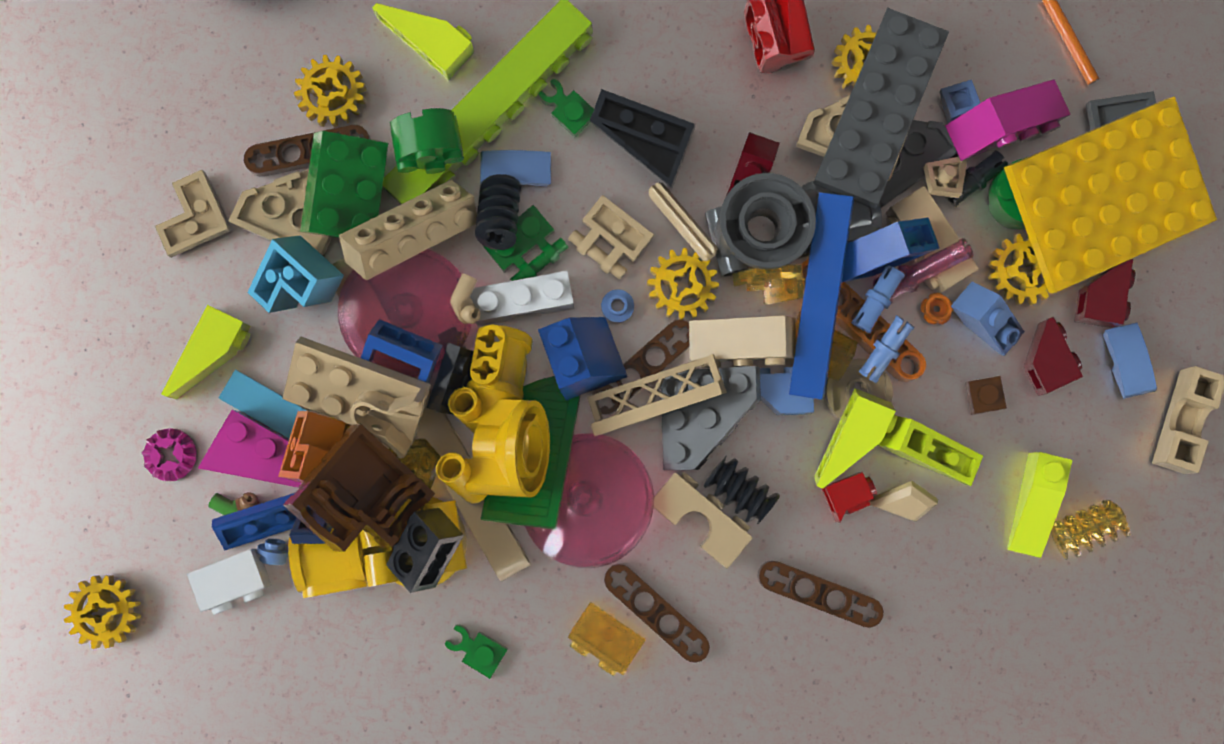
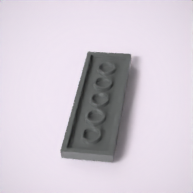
(881, 108)

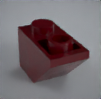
(755, 158)
(1105, 298)
(1050, 360)

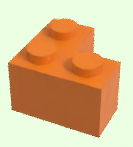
(308, 443)

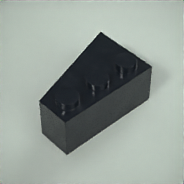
(645, 133)

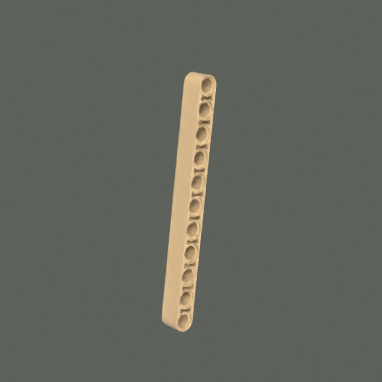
(494, 538)

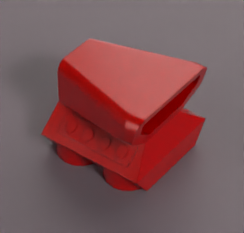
(778, 33)

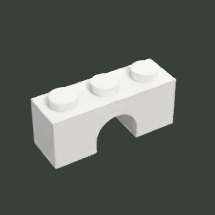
(524, 296)

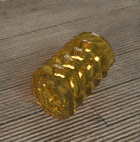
(1089, 526)

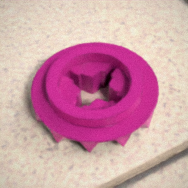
(184, 451)

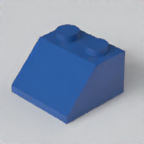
(582, 354)

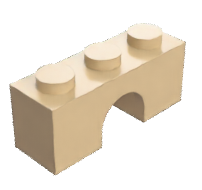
(1193, 398)
(725, 536)

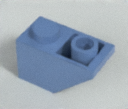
(988, 317)
(776, 394)

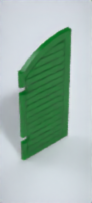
(545, 506)

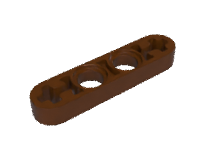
(304, 143)
(639, 363)
(820, 592)
(659, 609)

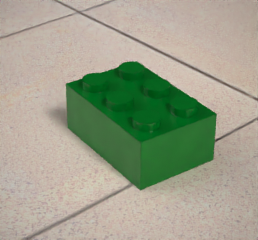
(342, 183)

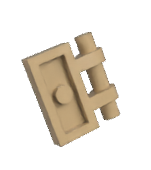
(618, 230)

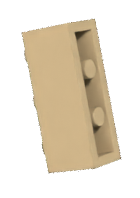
(922, 205)
(744, 340)

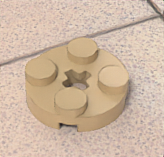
(838, 392)

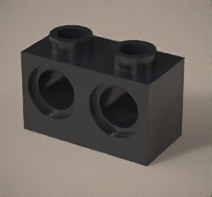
(424, 549)

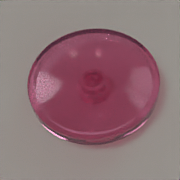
(408, 296)
(602, 505)

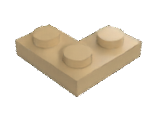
(201, 220)

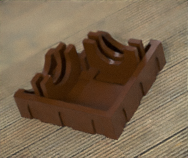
(357, 490)

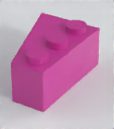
(1008, 118)
(247, 450)

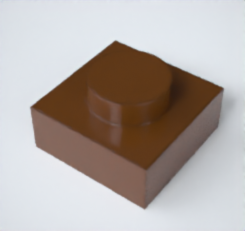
(985, 395)

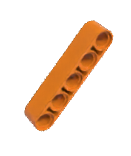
(852, 304)

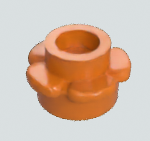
(944, 304)

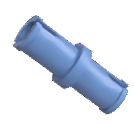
(878, 298)
(886, 349)

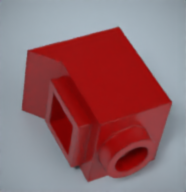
(849, 495)

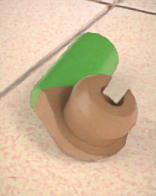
(226, 506)

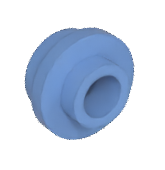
(617, 316)
(273, 552)

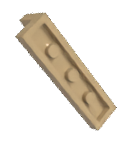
(659, 407)

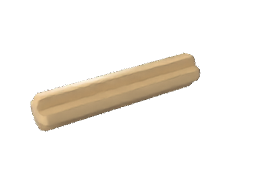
(682, 221)

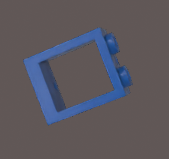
(888, 246)
(403, 346)

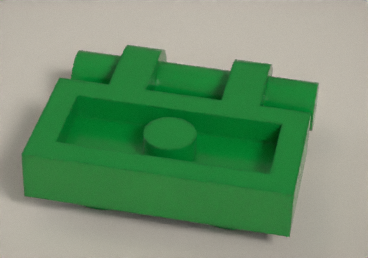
(531, 233)

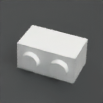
(229, 580)

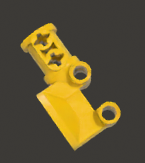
(508, 432)
(322, 571)

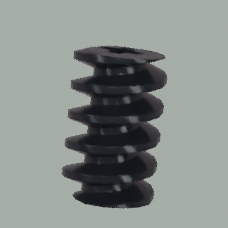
(498, 212)
(741, 490)

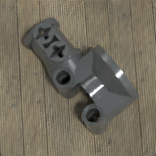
(790, 210)

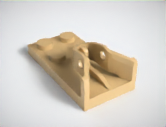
(357, 393)

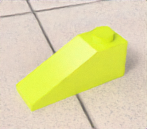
(430, 37)
(209, 347)
(857, 433)
(932, 450)
(1038, 502)

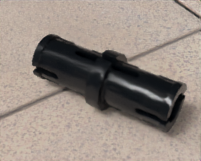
(978, 176)

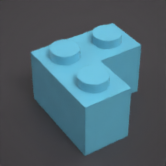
(294, 275)

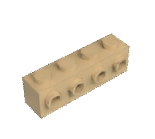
(408, 229)

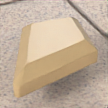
(945, 177)
(906, 501)

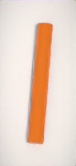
(1071, 41)

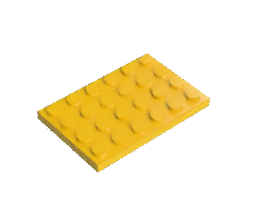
(1110, 194)

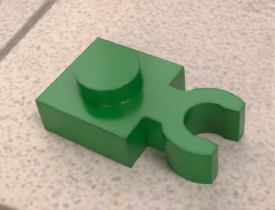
(570, 110)
(481, 653)

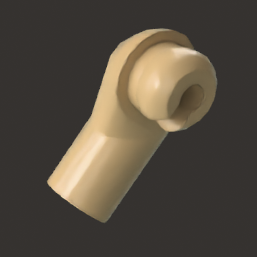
(462, 302)

